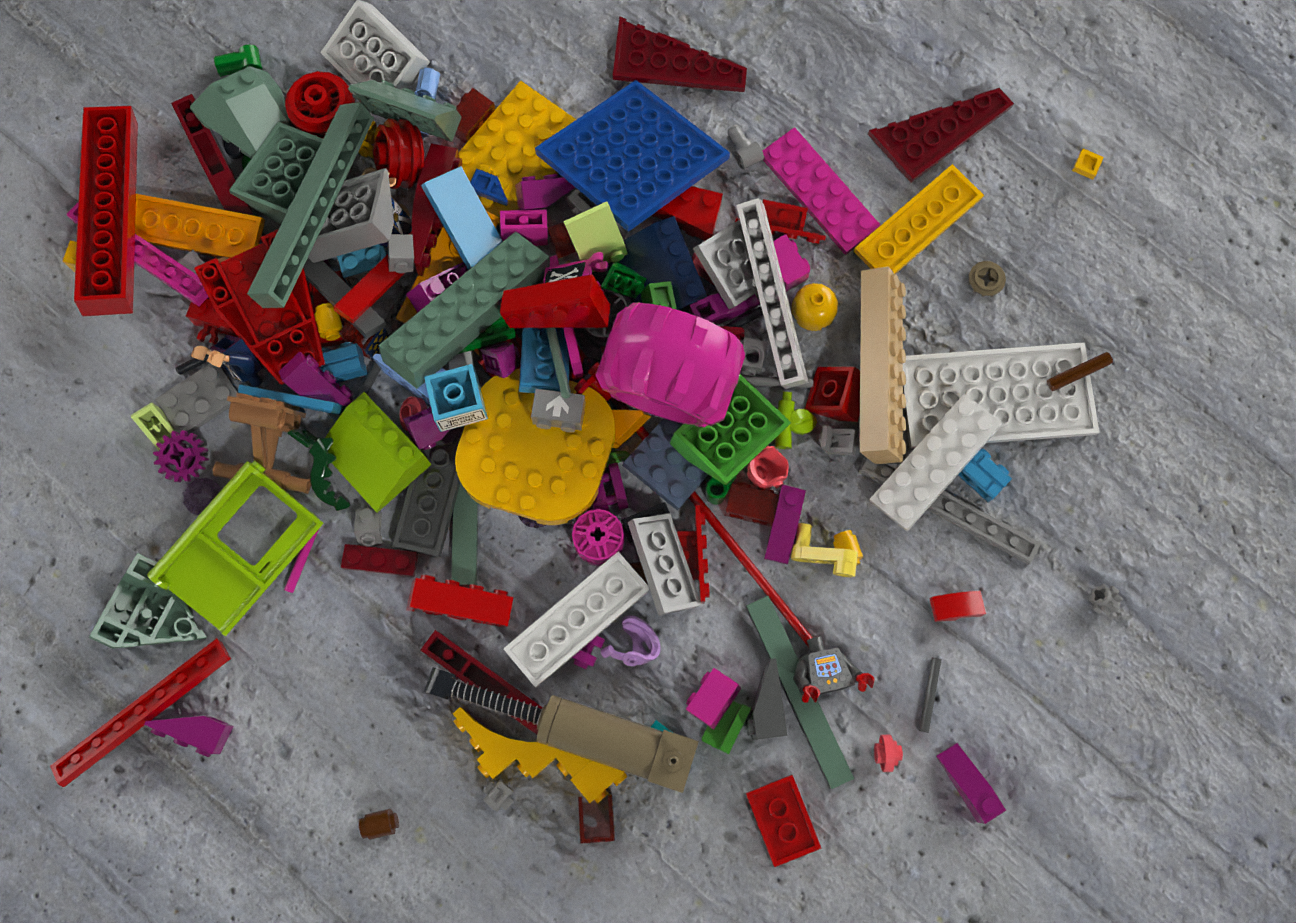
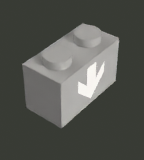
(555, 411)

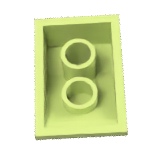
(596, 232)

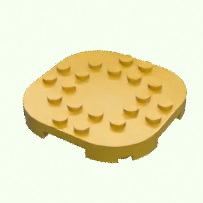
(533, 469)

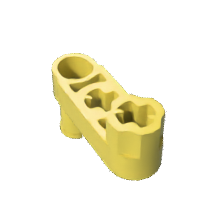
(843, 559)

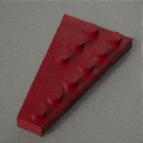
(667, 61)
(934, 134)

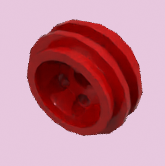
(313, 95)
(399, 150)

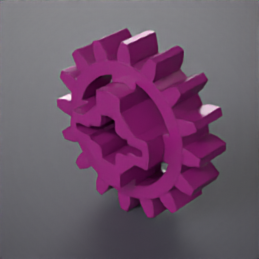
(177, 446)

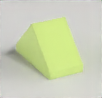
(153, 423)

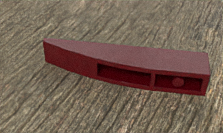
(210, 156)
(425, 220)
(473, 671)

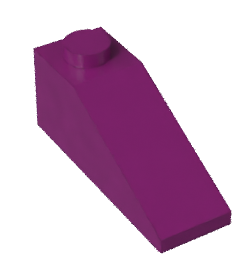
(501, 359)
(423, 429)
(784, 524)
(971, 784)

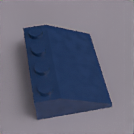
(663, 257)

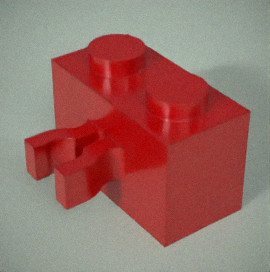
(209, 320)

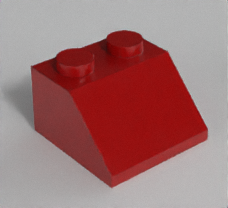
(835, 393)

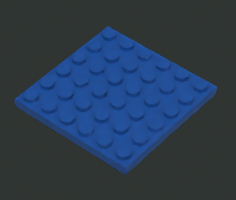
(632, 154)

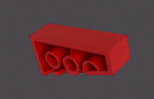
(694, 211)
(557, 304)
(460, 602)

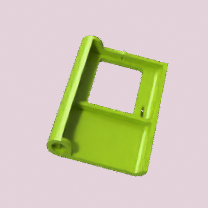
(213, 575)

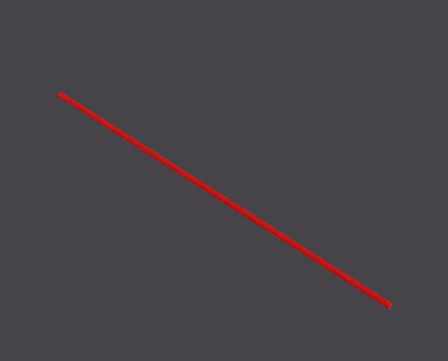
(733, 546)

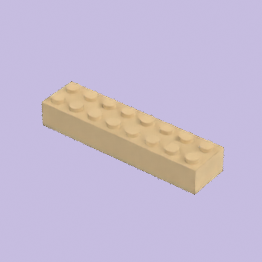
(882, 366)

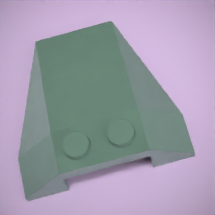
(242, 108)

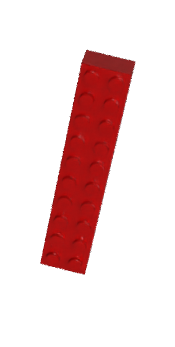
(106, 212)

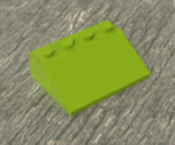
(374, 453)

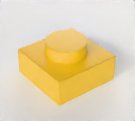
(1087, 164)

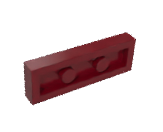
(379, 560)

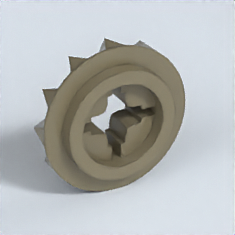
(995, 274)

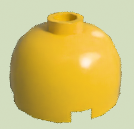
(814, 307)

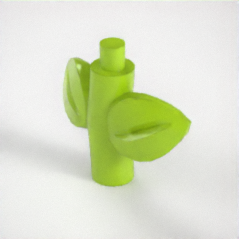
(801, 421)

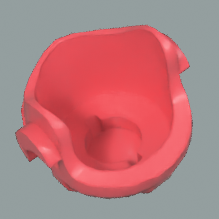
(768, 468)

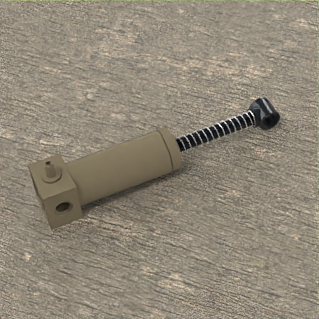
(587, 732)

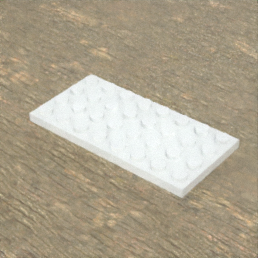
(1007, 385)

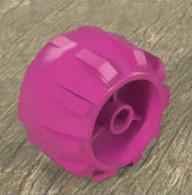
(671, 364)

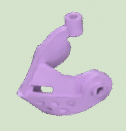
(639, 632)

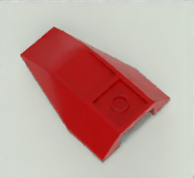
(269, 333)

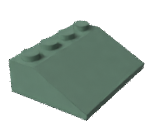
(399, 104)
(277, 171)

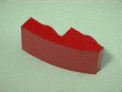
(957, 605)

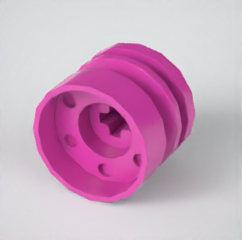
(611, 542)

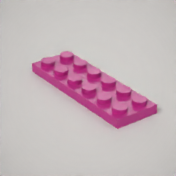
(820, 190)

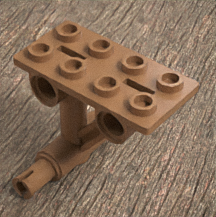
(267, 422)

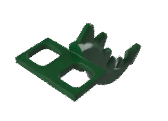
(320, 468)

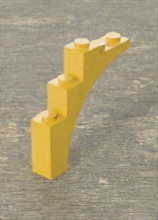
(502, 751)

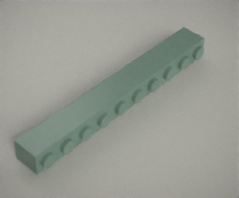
(310, 206)

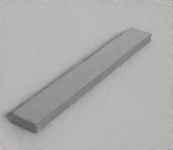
(967, 517)

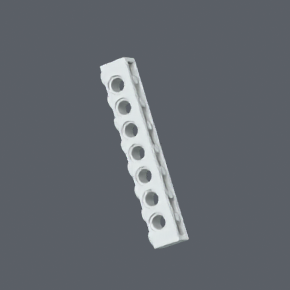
(772, 294)

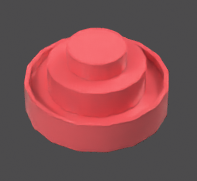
(409, 407)
(887, 753)

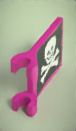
(576, 269)

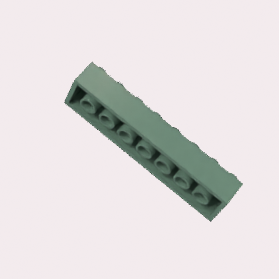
(462, 310)

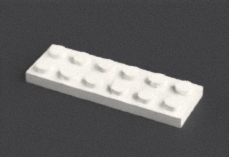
(935, 462)
(577, 619)

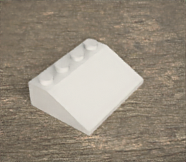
(373, 49)

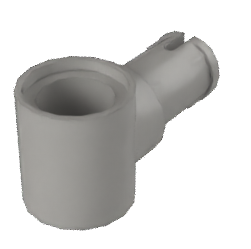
(745, 151)

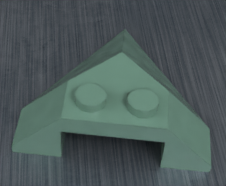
(144, 612)

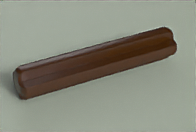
(1079, 371)

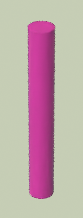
(299, 565)

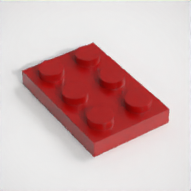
(783, 820)

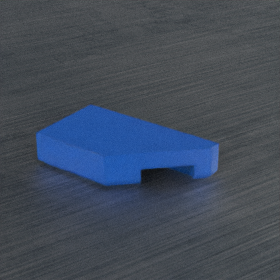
(488, 186)

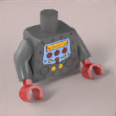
(827, 672)

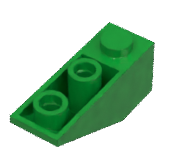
(624, 281)

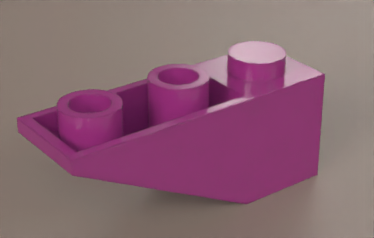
(539, 194)
(429, 289)
(716, 311)
(310, 381)
(202, 732)

